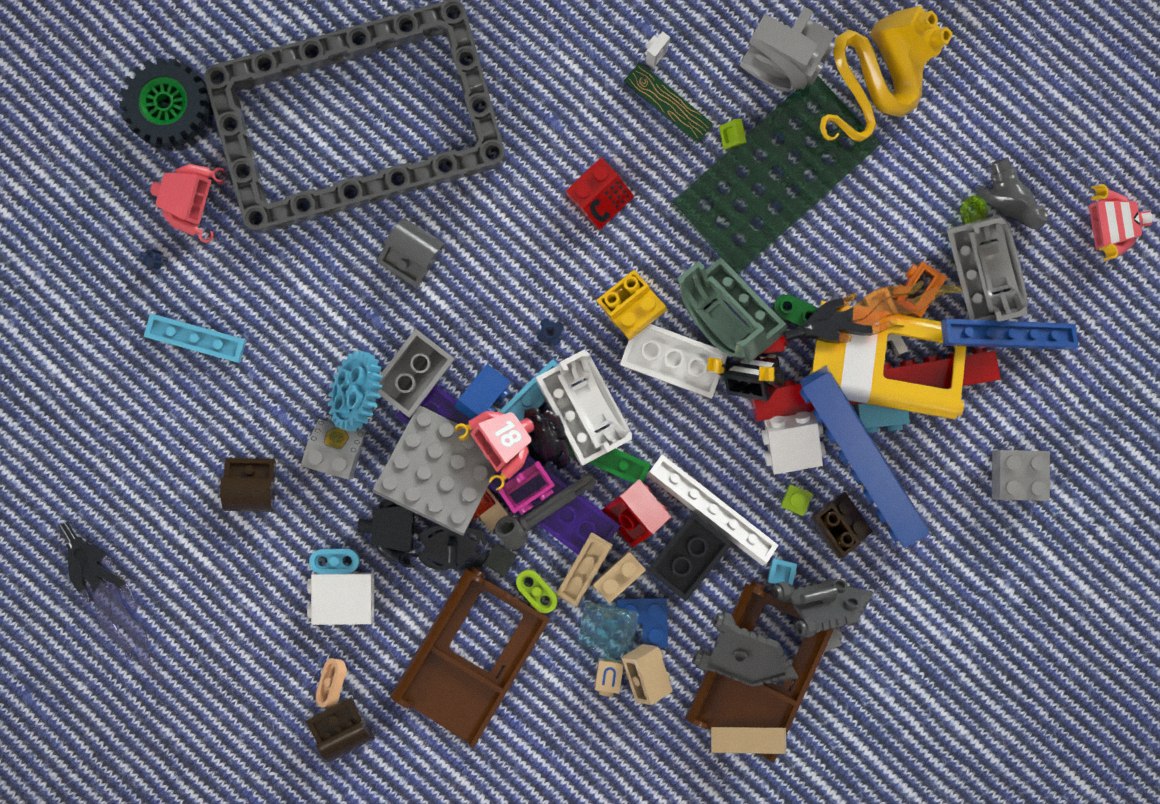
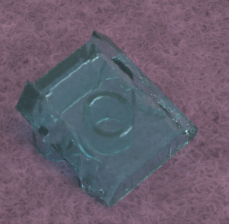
(608, 628)

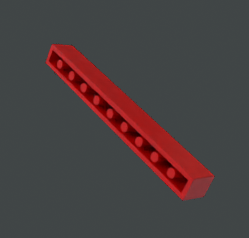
(978, 368)

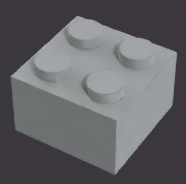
(1021, 475)

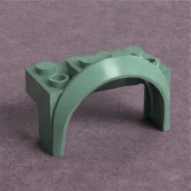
(718, 321)

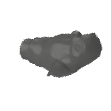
(1012, 196)

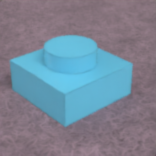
(781, 571)

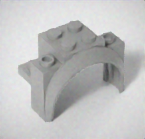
(788, 56)

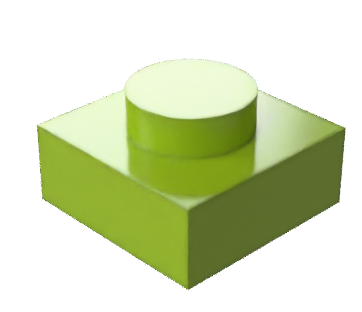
(732, 134)
(796, 500)

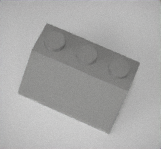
(413, 372)

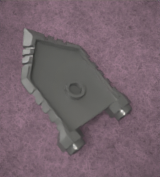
(823, 604)
(744, 655)

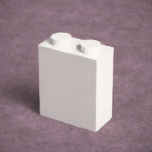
(341, 598)

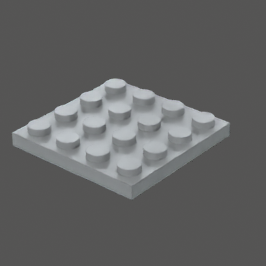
(436, 472)

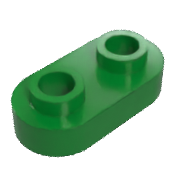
(798, 309)

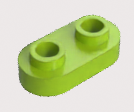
(536, 591)

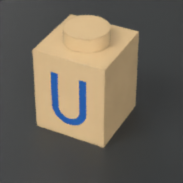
(608, 676)

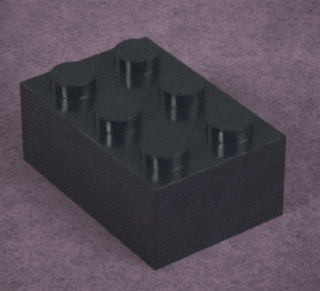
(688, 556)

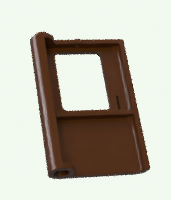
(450, 686)
(733, 704)

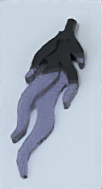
(106, 588)

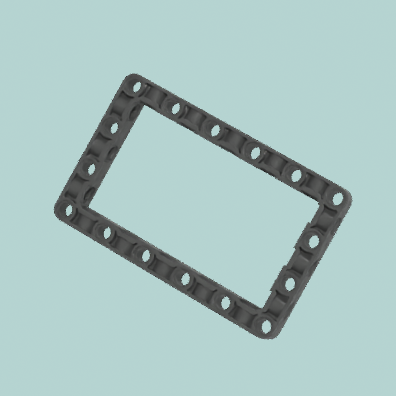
(334, 49)

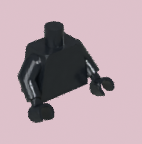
(391, 531)

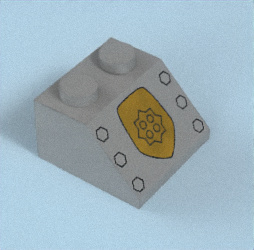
(333, 450)

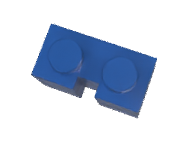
(483, 393)

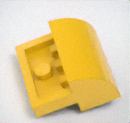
(631, 305)

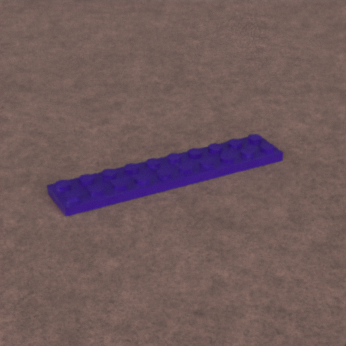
(570, 523)

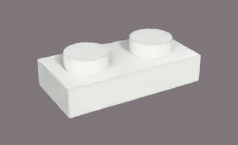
(656, 49)

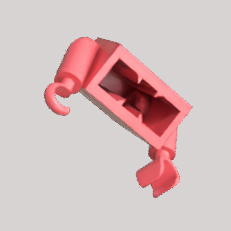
(184, 196)

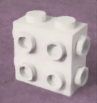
(793, 442)

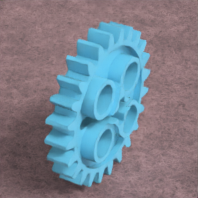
(355, 390)

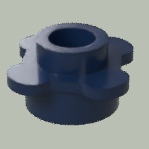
(153, 258)
(556, 327)

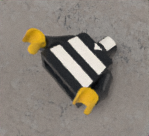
(752, 379)

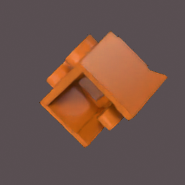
(913, 275)

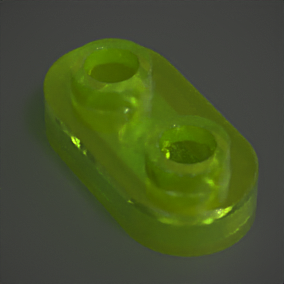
(980, 210)

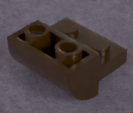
(248, 485)
(841, 525)
(339, 730)

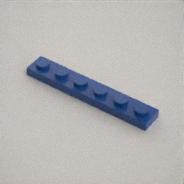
(1009, 334)

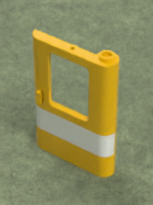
(860, 368)

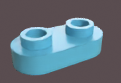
(335, 561)

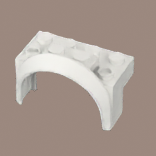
(584, 407)

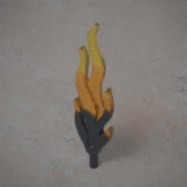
(860, 319)

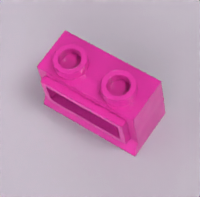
(520, 480)

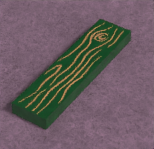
(668, 103)

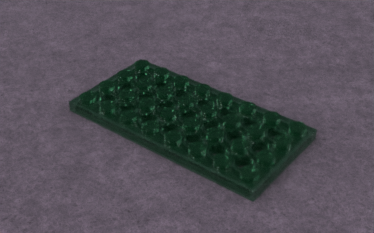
(775, 190)

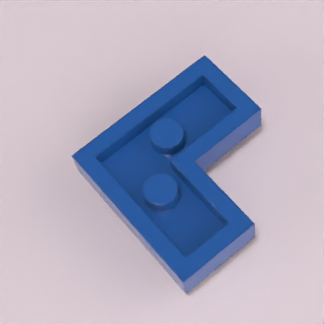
(652, 617)

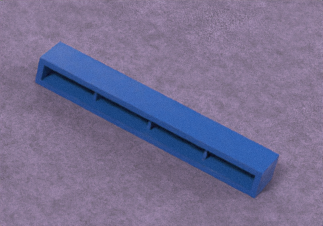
(864, 456)

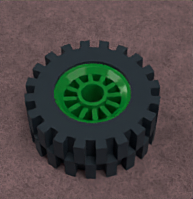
(183, 126)

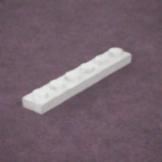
(712, 510)

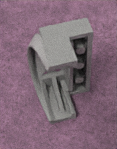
(999, 266)

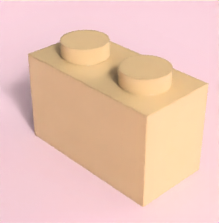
(618, 576)
(647, 674)

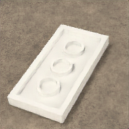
(673, 359)

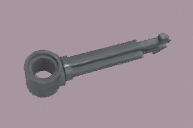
(513, 531)

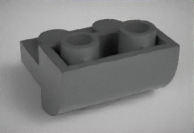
(410, 252)

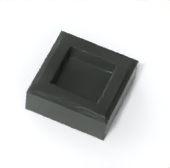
(500, 559)

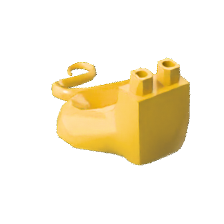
(906, 43)

